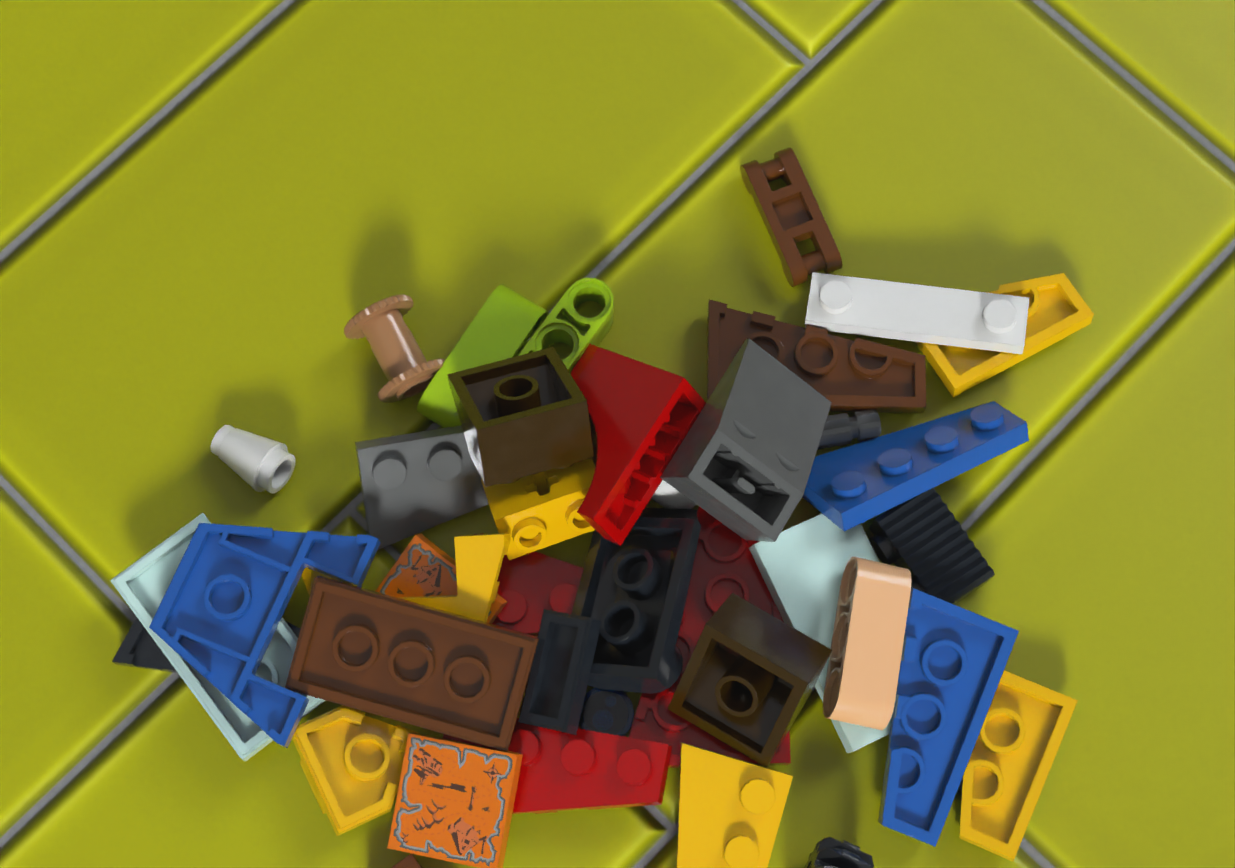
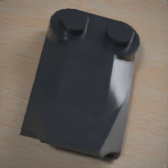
(640, 600)

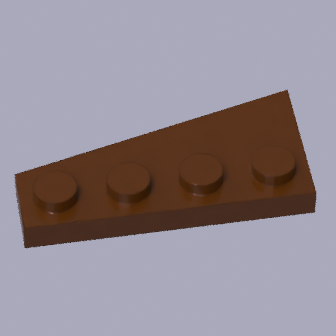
(842, 370)

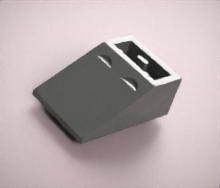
(751, 446)

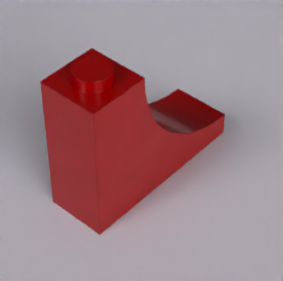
(638, 426)

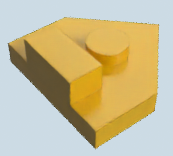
(351, 764)

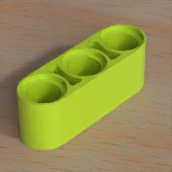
(569, 327)
(494, 335)

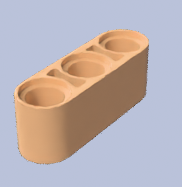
(867, 643)

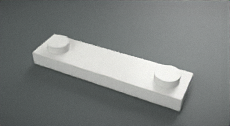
(918, 313)

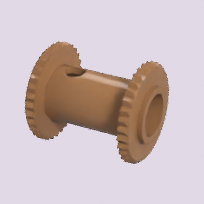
(394, 347)

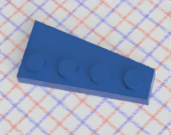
(895, 467)
(940, 705)

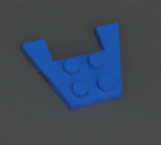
(232, 599)

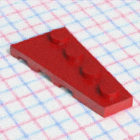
(585, 770)

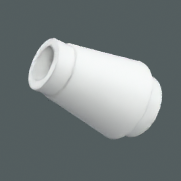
(256, 459)

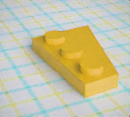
(1011, 763)

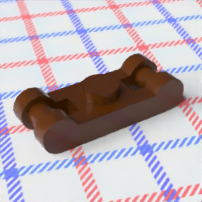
(791, 216)

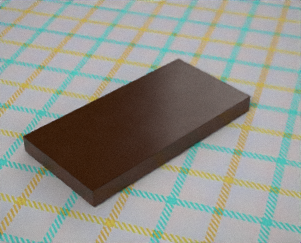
(412, 663)

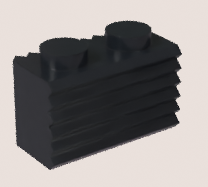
(932, 546)

